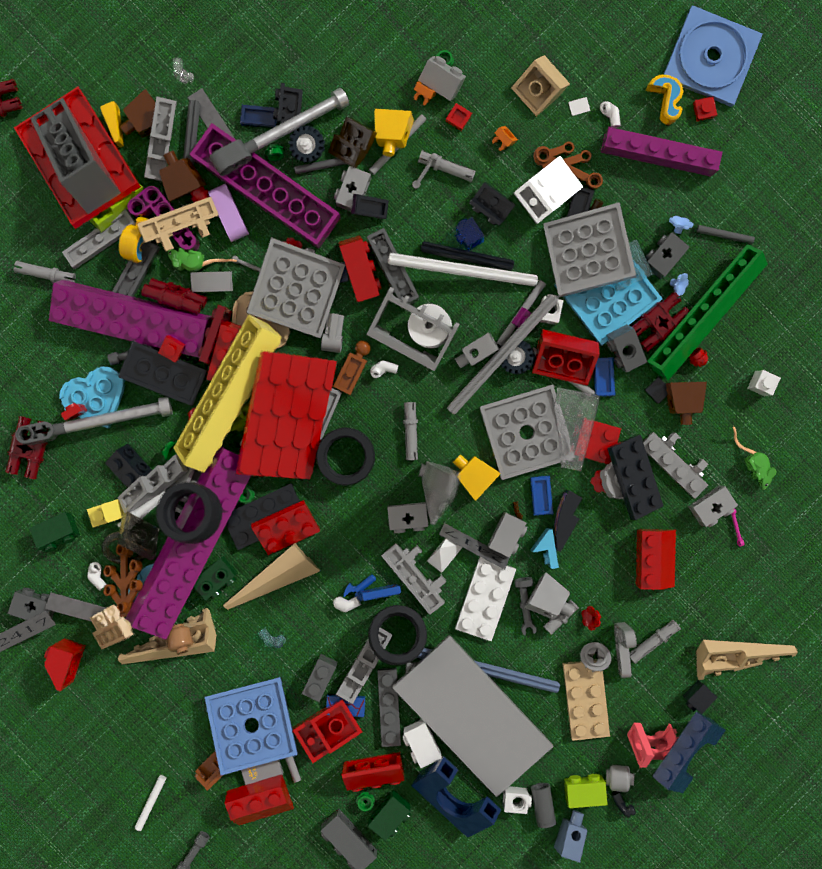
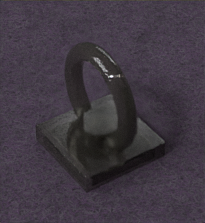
(134, 535)

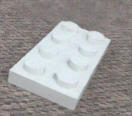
(485, 599)

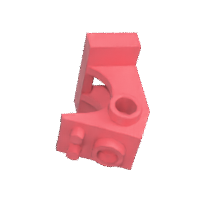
(642, 743)

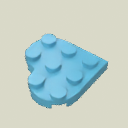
(98, 392)

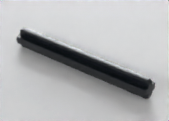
(468, 256)

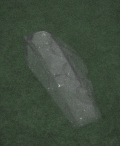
(575, 421)

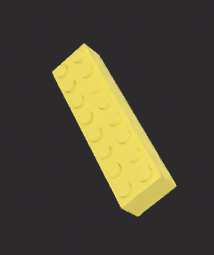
(225, 394)

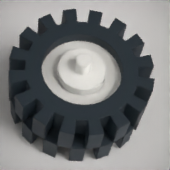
(306, 144)
(520, 359)

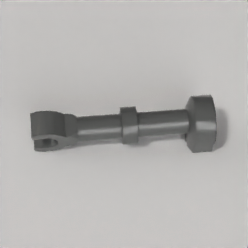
(522, 584)

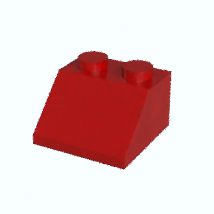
(63, 662)

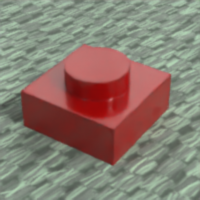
(705, 109)
(458, 117)
(171, 348)
(73, 411)

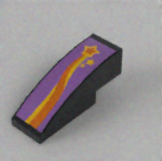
(565, 520)

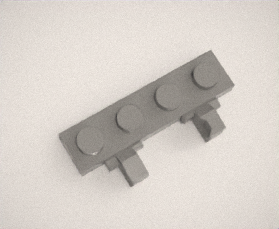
(685, 475)
(404, 566)

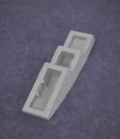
(160, 137)
(153, 484)
(361, 669)

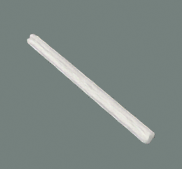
(462, 269)

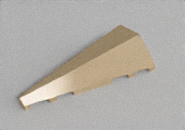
(286, 569)
(203, 638)
(735, 656)

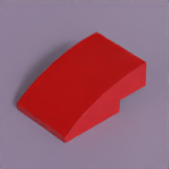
(326, 733)

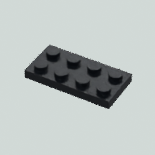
(159, 374)
(635, 477)
(241, 518)

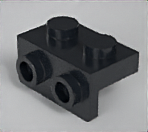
(288, 103)
(492, 204)
(127, 465)

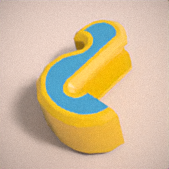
(672, 94)
(131, 241)

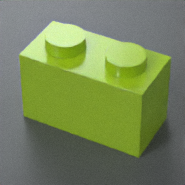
(585, 791)

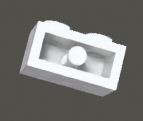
(422, 743)

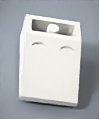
(548, 190)

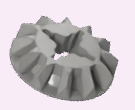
(602, 653)

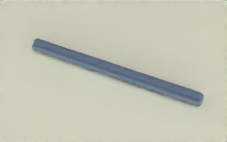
(513, 676)

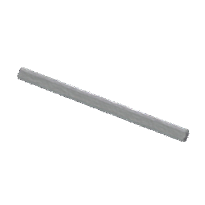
(502, 354)

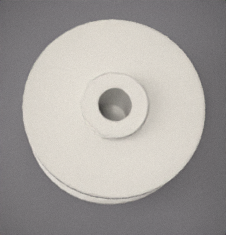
(426, 333)

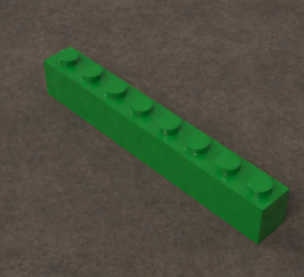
(708, 312)

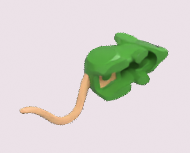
(191, 260)
(758, 464)

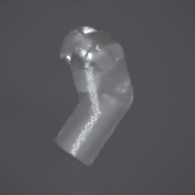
(181, 74)

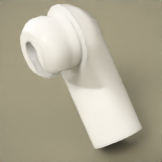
(94, 574)

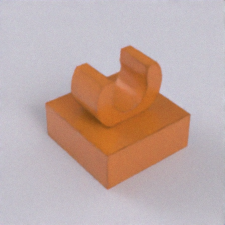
(423, 90)
(505, 136)

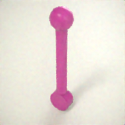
(740, 542)

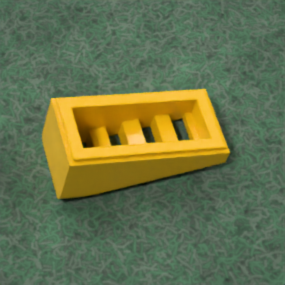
(113, 120)

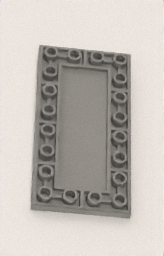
(472, 715)

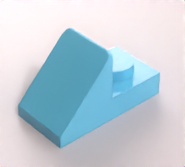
(547, 543)

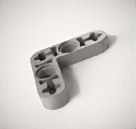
(624, 639)

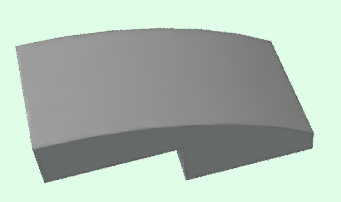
(211, 281)

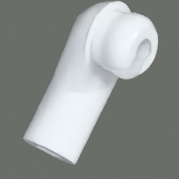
(612, 112)
(382, 367)
(346, 605)

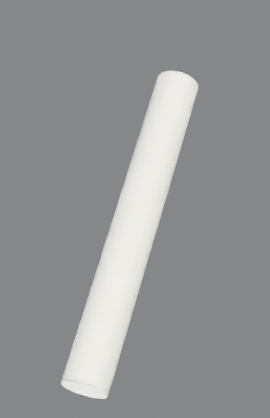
(150, 802)

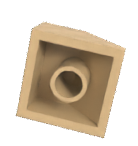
(540, 85)

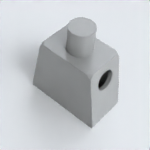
(485, 345)
(549, 598)

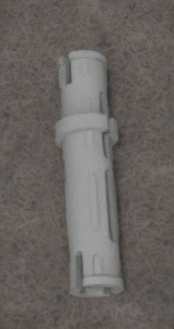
(447, 166)
(53, 275)
(410, 430)
(654, 641)

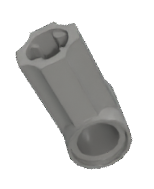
(333, 337)

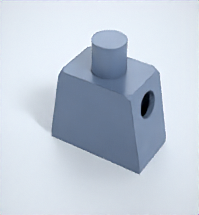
(571, 844)

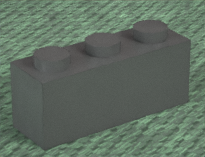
(348, 840)

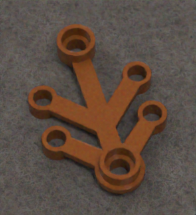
(550, 157)
(124, 581)

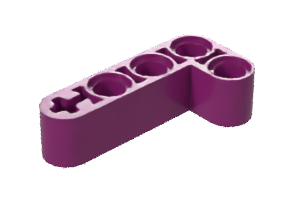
(157, 207)

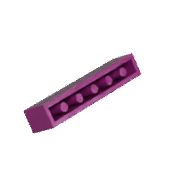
(661, 152)

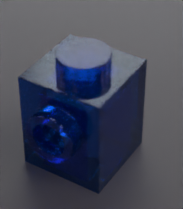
(469, 234)

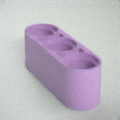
(228, 212)

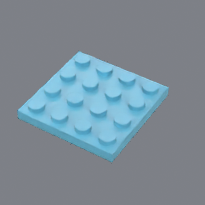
(606, 310)

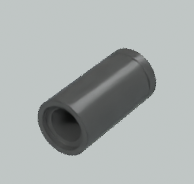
(543, 805)

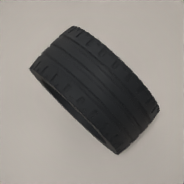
(324, 466)
(167, 506)
(420, 628)

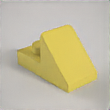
(105, 513)

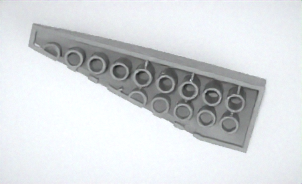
(438, 488)

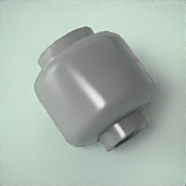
(619, 778)

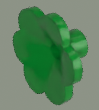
(169, 450)

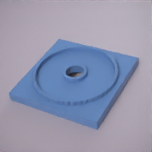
(708, 77)
(236, 746)

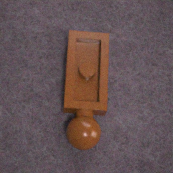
(352, 368)

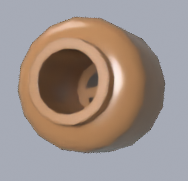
(179, 639)

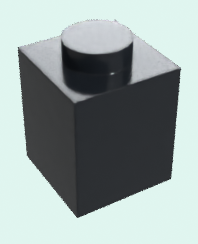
(699, 697)

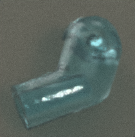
(271, 641)

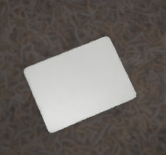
(579, 106)

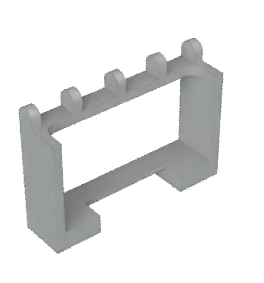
(384, 337)

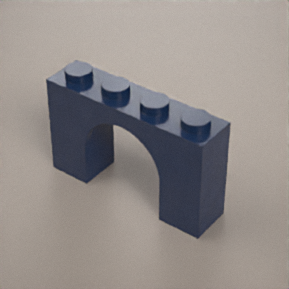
(673, 768)
(467, 817)

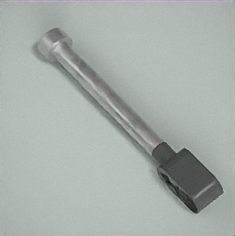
(239, 153)
(162, 407)

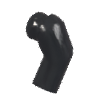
(627, 811)

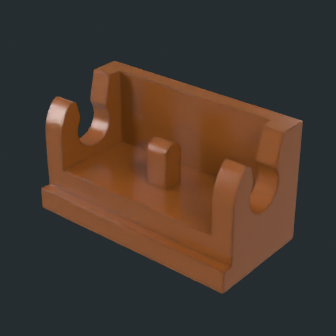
(208, 772)

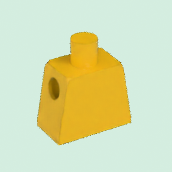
(392, 129)
(475, 475)

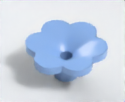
(680, 224)
(680, 283)

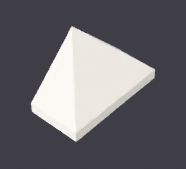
(444, 554)

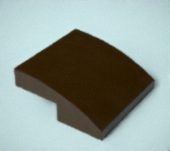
(352, 142)

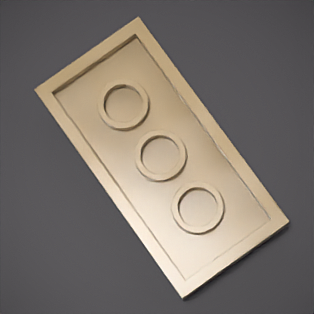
(585, 701)

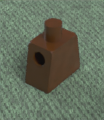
(140, 115)
(179, 177)
(686, 399)

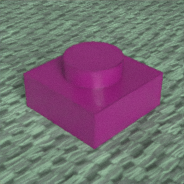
(521, 317)

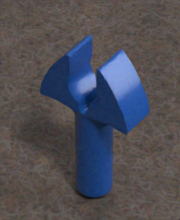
(360, 587)

